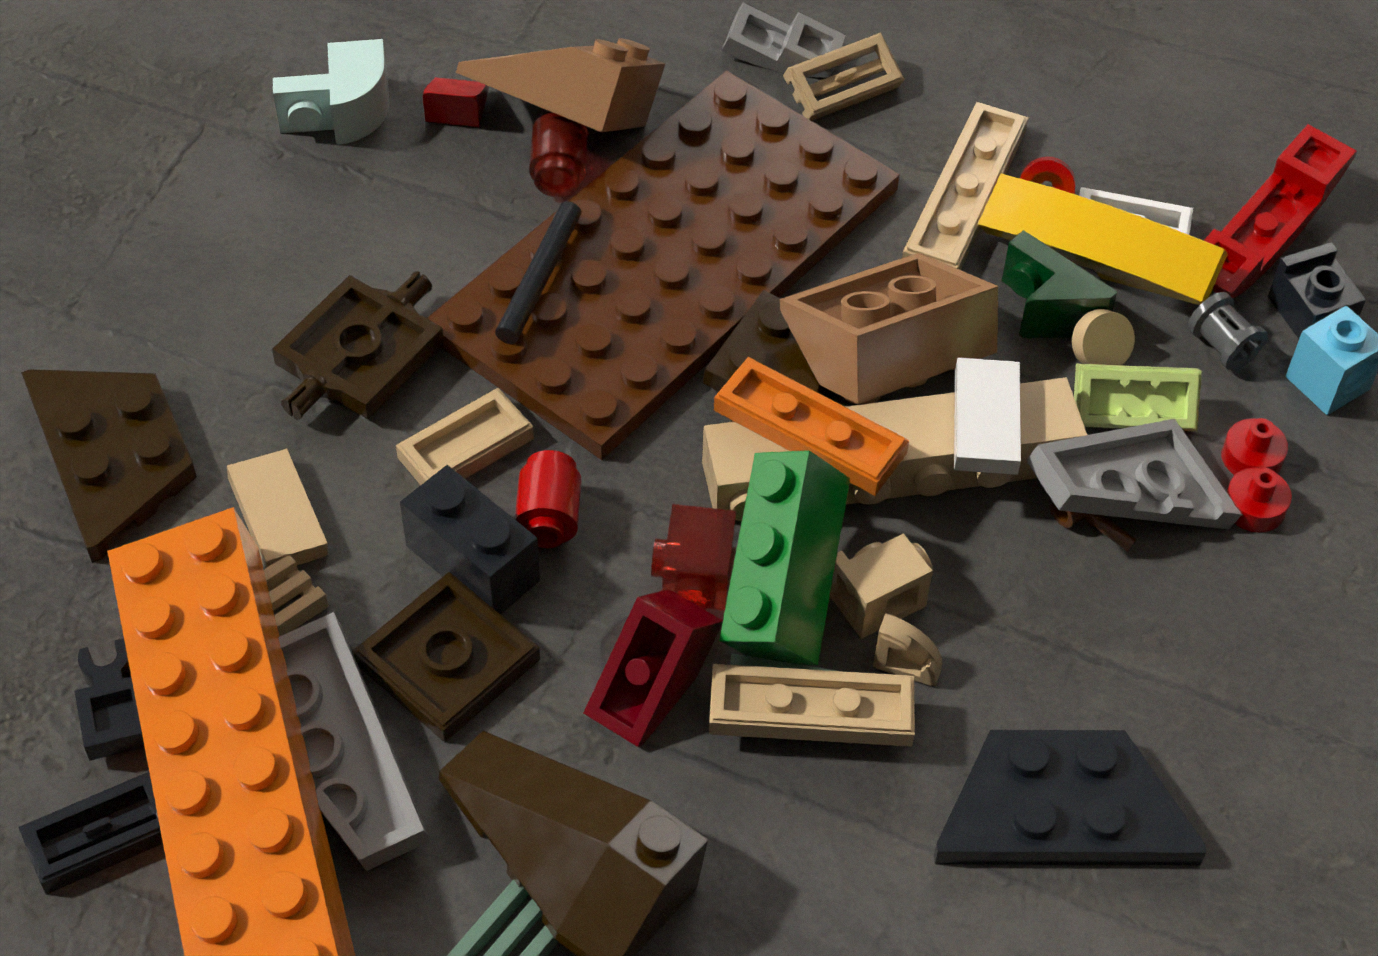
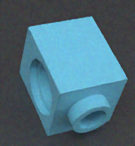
(1335, 360)

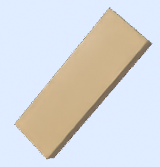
(812, 705)

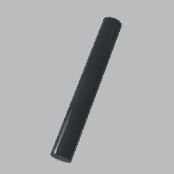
(538, 273)

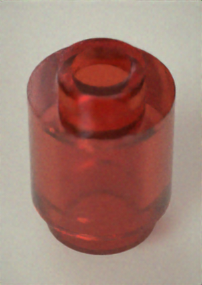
(558, 155)

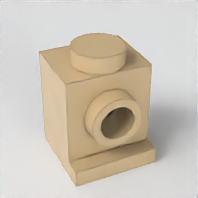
(880, 581)

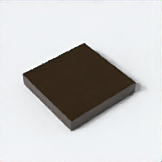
(446, 656)

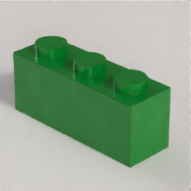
(785, 557)

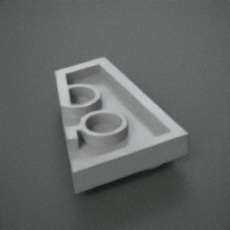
(1136, 475)

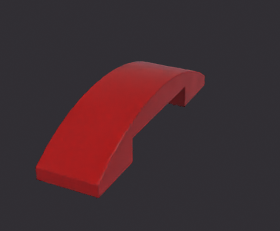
(1280, 208)

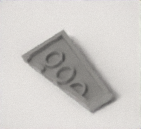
(348, 748)

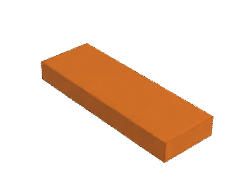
(809, 421)

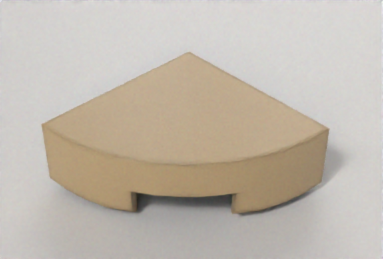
(907, 651)

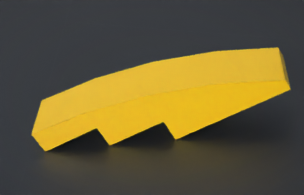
(1105, 239)

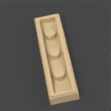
(965, 185)

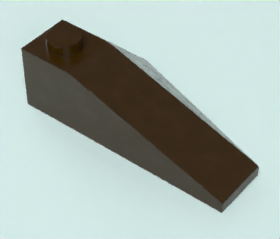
(584, 850)

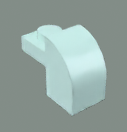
(348, 99)

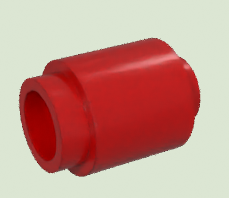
(549, 497)

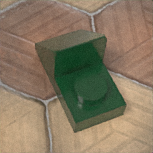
(1054, 288)

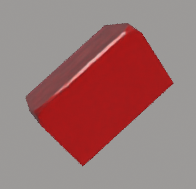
(454, 101)

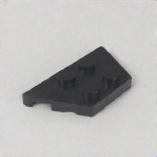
(1065, 803)

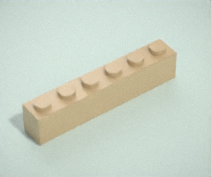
(1046, 416)

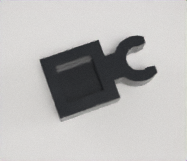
(108, 706)

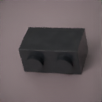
(471, 538)

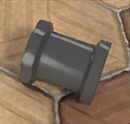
(1227, 331)

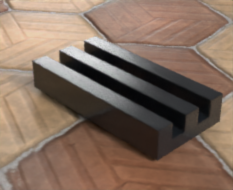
(101, 842)

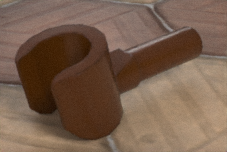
(1100, 522)

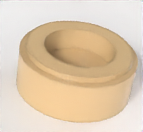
(1103, 338)

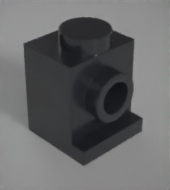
(1312, 287)

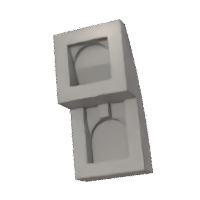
(776, 45)

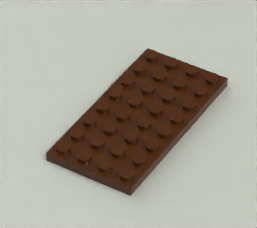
(666, 261)

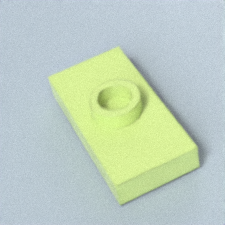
(1137, 395)

